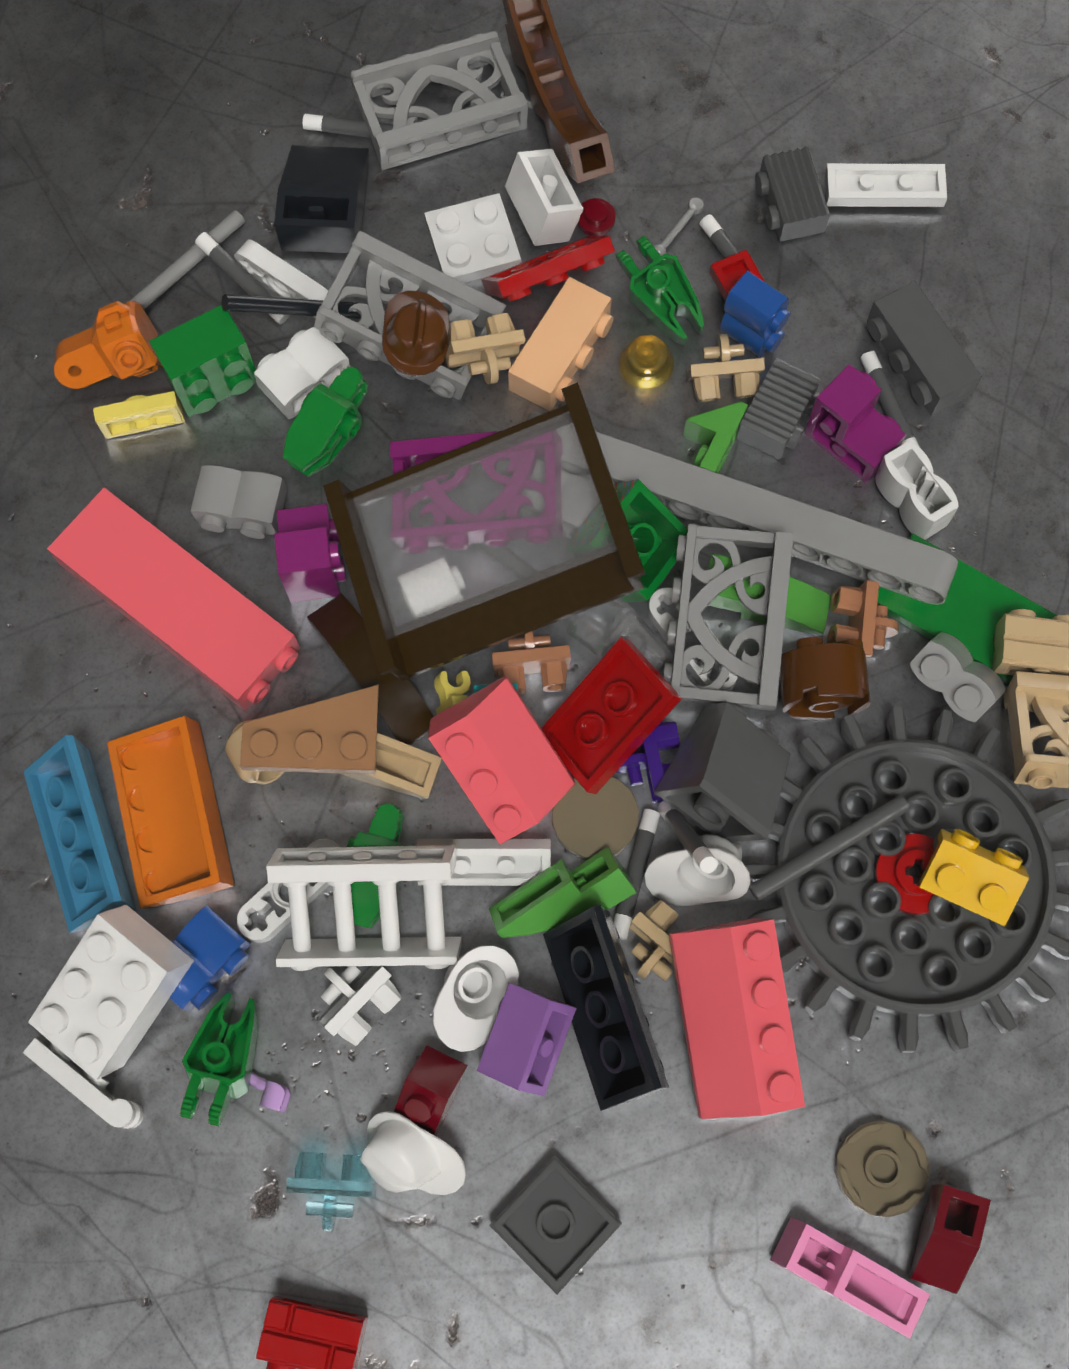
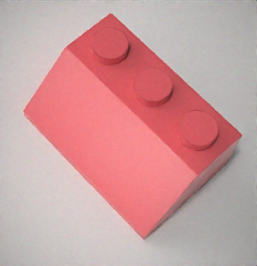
(501, 759)

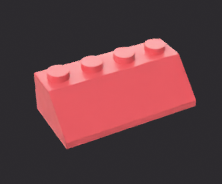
(736, 1019)

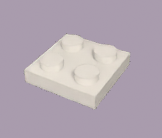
(473, 238)

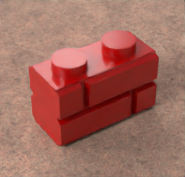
(310, 1336)

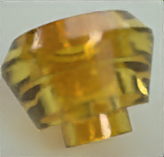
(646, 362)

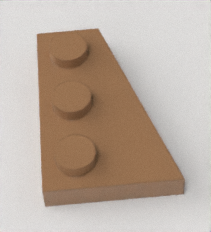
(316, 737)

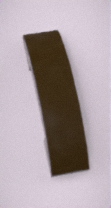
(398, 700)

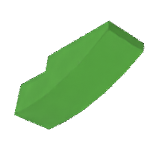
(805, 607)
(561, 895)

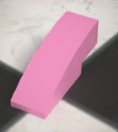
(850, 1277)

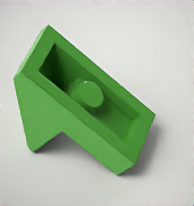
(716, 434)

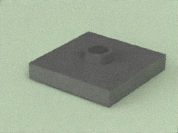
(555, 1224)

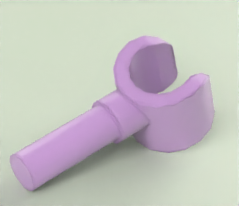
(274, 1095)

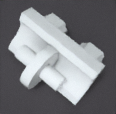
(343, 1015)

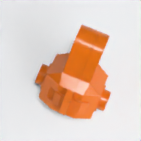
(113, 346)

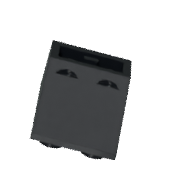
(321, 198)

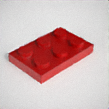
(548, 267)
(609, 715)

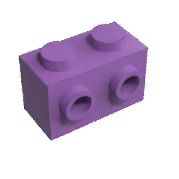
(526, 1040)

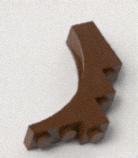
(553, 91)

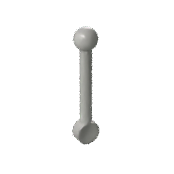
(695, 207)

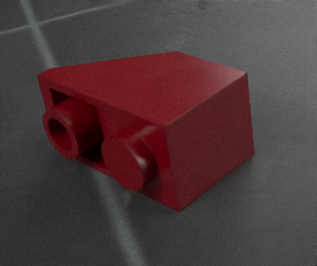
(430, 1089)
(949, 1237)

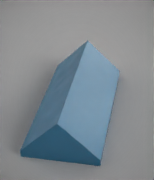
(77, 833)

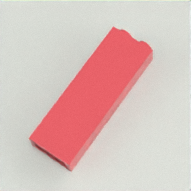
(176, 599)

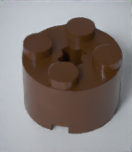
(824, 679)

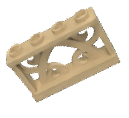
(1049, 699)

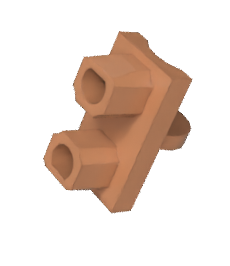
(866, 619)
(533, 656)

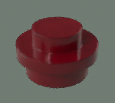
(597, 217)

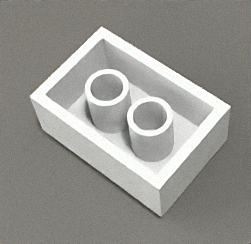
(110, 991)

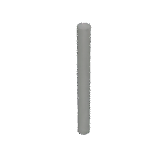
(187, 261)

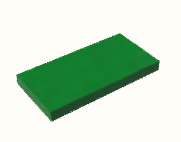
(969, 612)

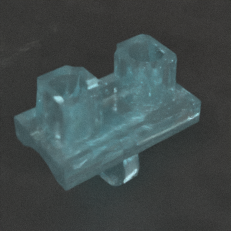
(310, 1180)

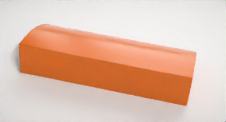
(170, 813)

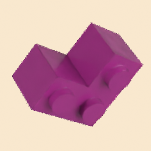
(850, 427)
(309, 553)

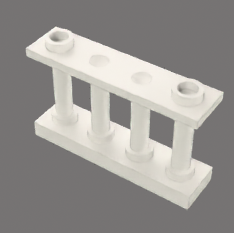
(357, 864)

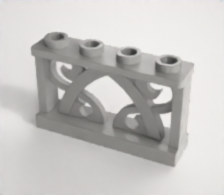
(451, 66)
(390, 265)
(768, 571)

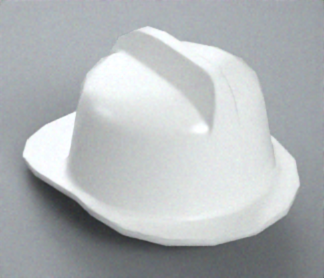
(681, 882)
(472, 997)
(409, 1158)

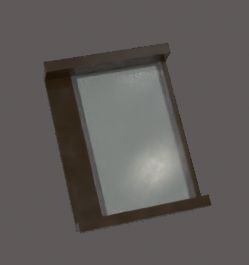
(486, 541)

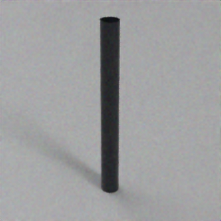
(279, 305)

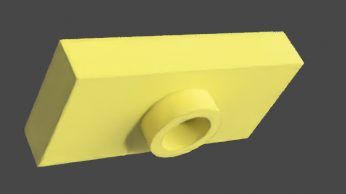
(139, 414)

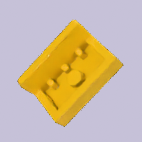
(975, 876)

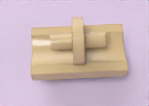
(484, 353)
(707, 375)
(652, 930)

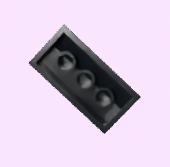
(608, 1011)

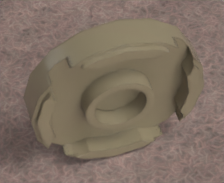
(592, 822)
(882, 1169)

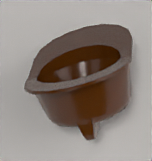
(415, 333)

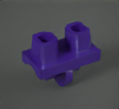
(662, 738)

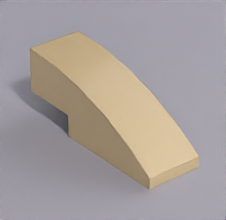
(402, 768)

